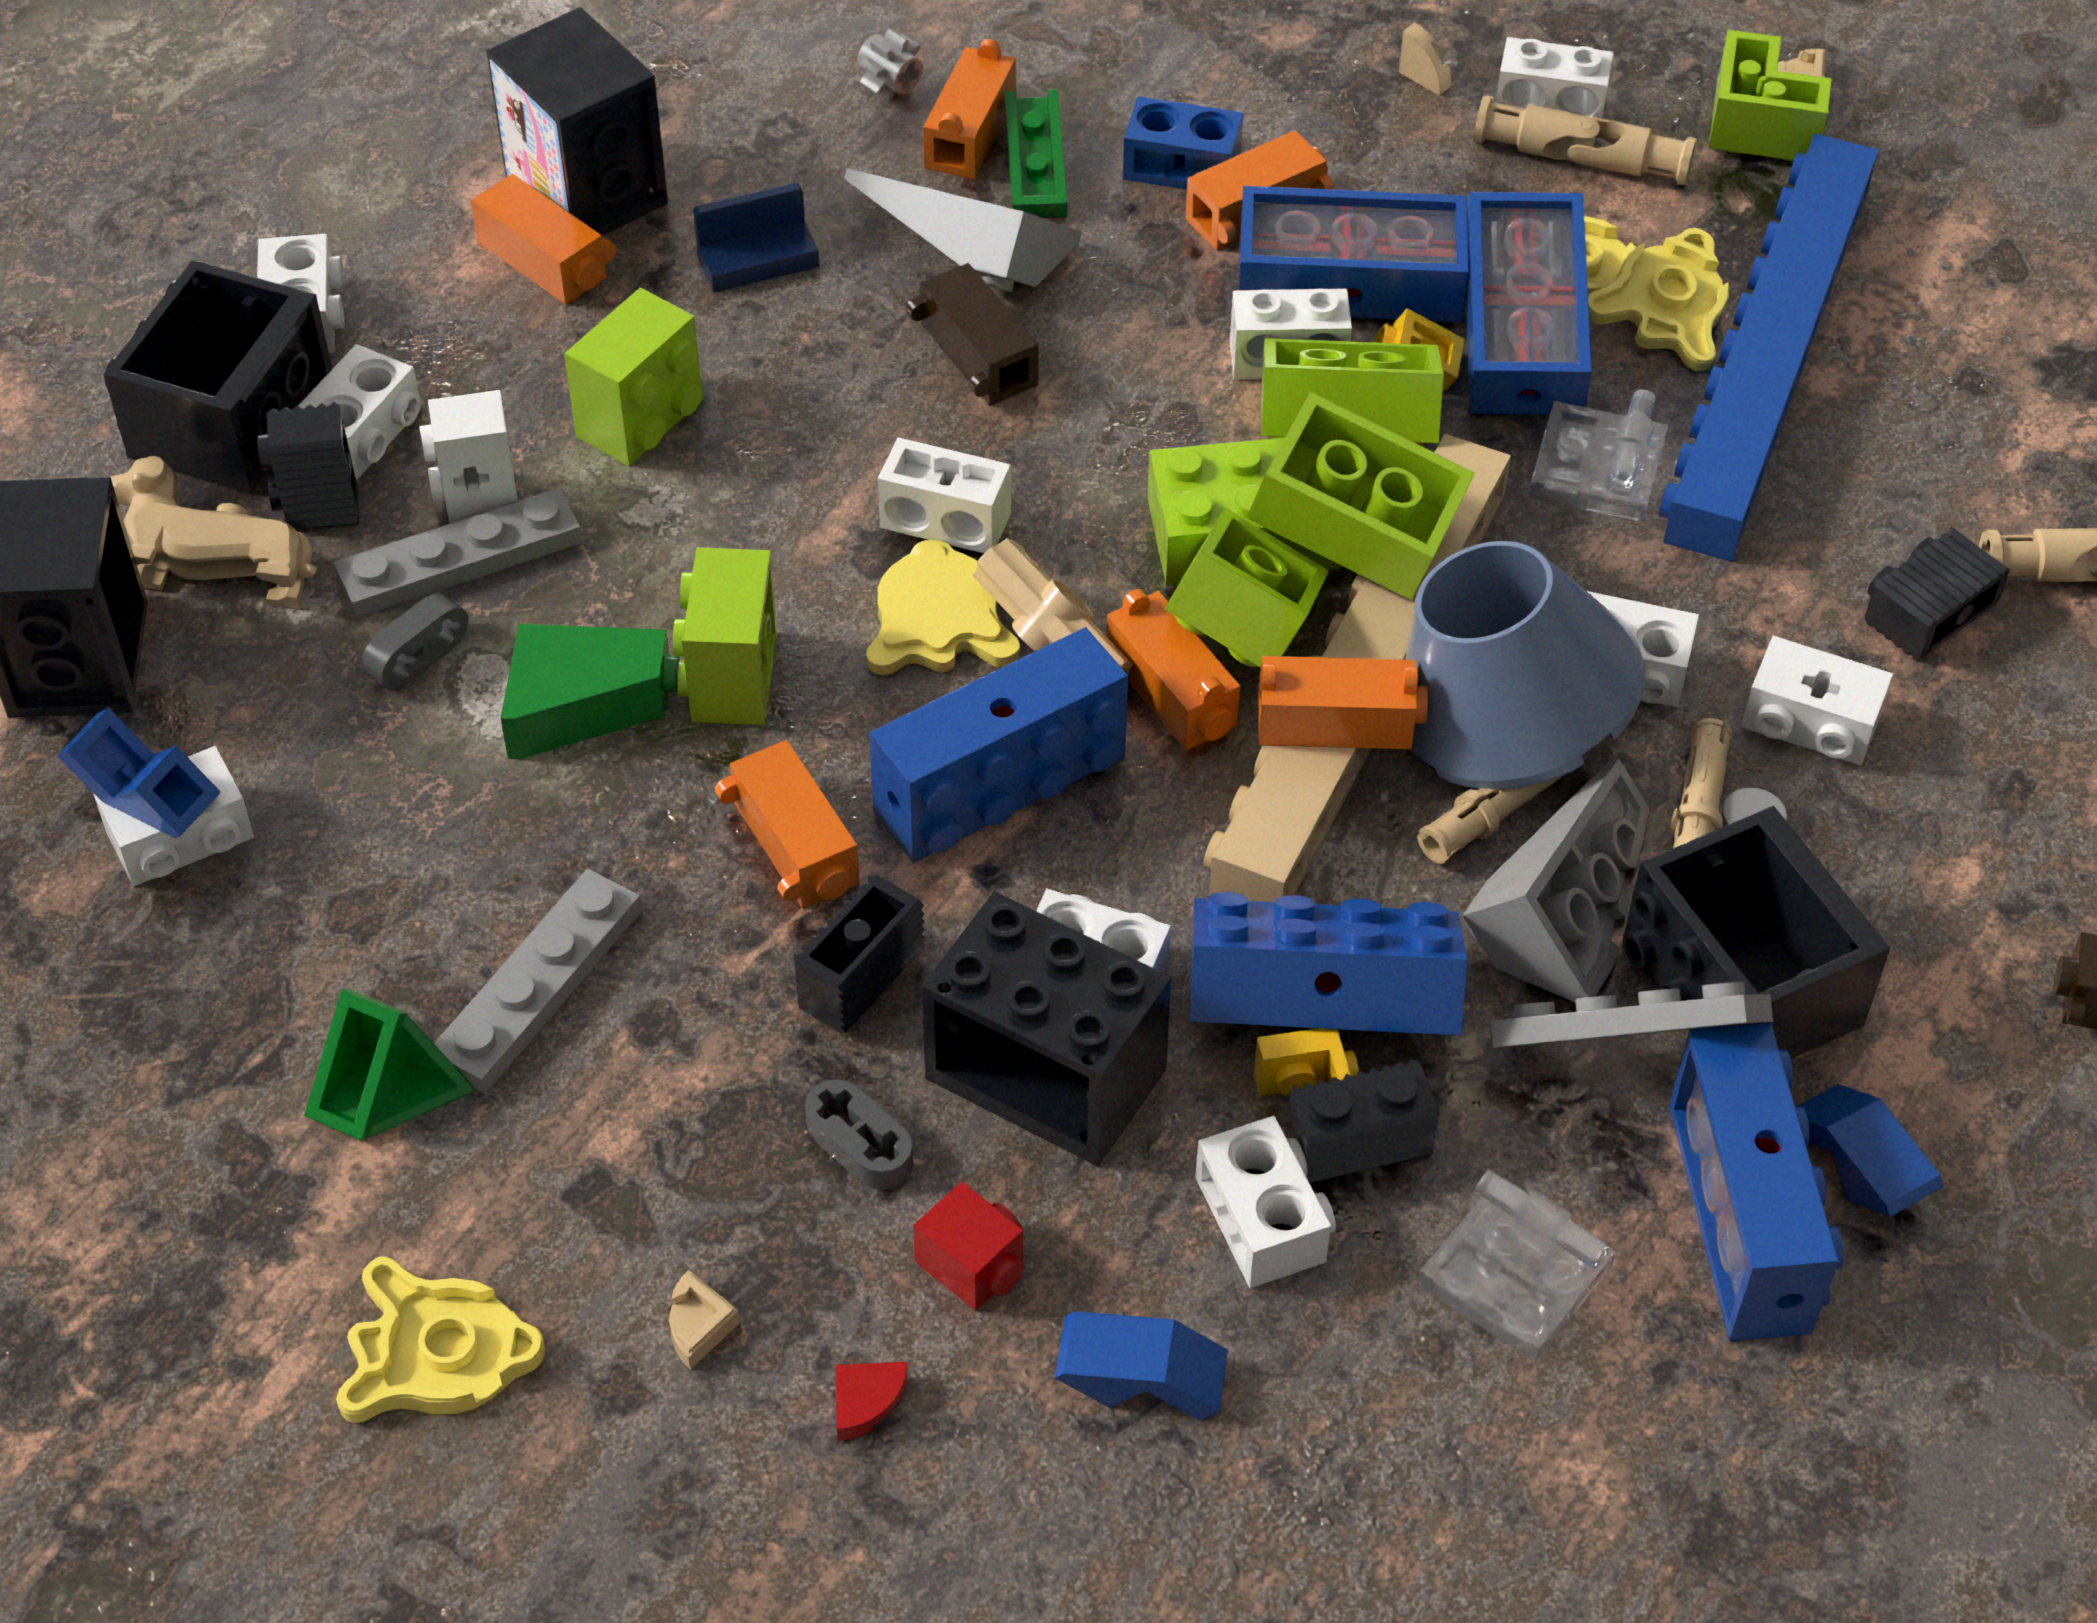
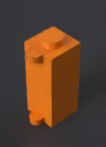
(969, 111)
(1217, 192)
(540, 239)
(1174, 670)
(1339, 702)
(793, 824)

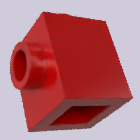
(970, 1245)

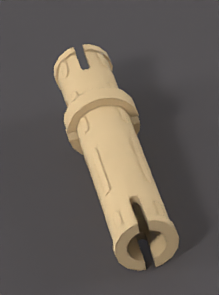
(1702, 782)
(1472, 817)

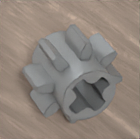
(890, 64)

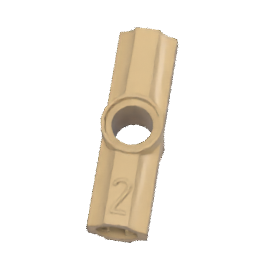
(1039, 605)

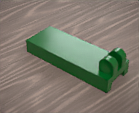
(1035, 154)

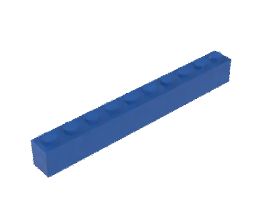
(1768, 350)

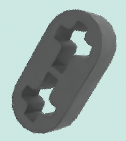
(414, 641)
(866, 1126)

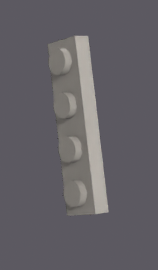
(457, 552)
(538, 978)
(1657, 1013)

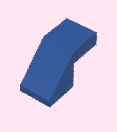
(124, 773)
(1872, 1150)
(1126, 1355)

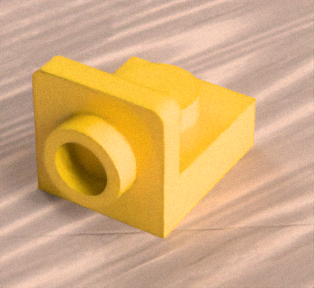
(1416, 329)
(1301, 1059)

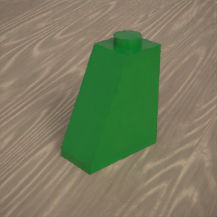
(583, 684)

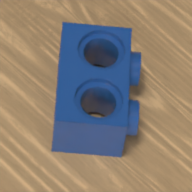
(1177, 141)

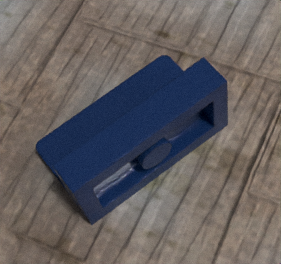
(754, 237)

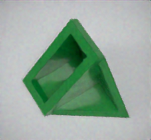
(378, 1070)

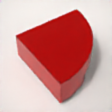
(866, 1395)

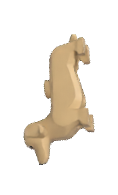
(207, 542)

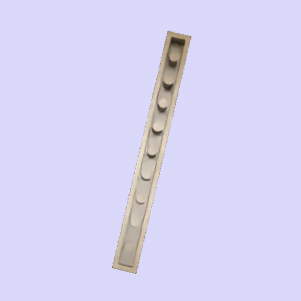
(1300, 788)

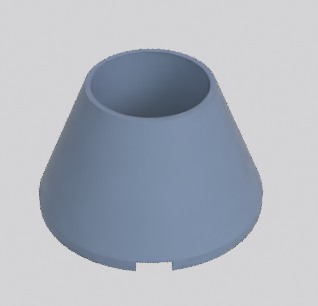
(1517, 668)

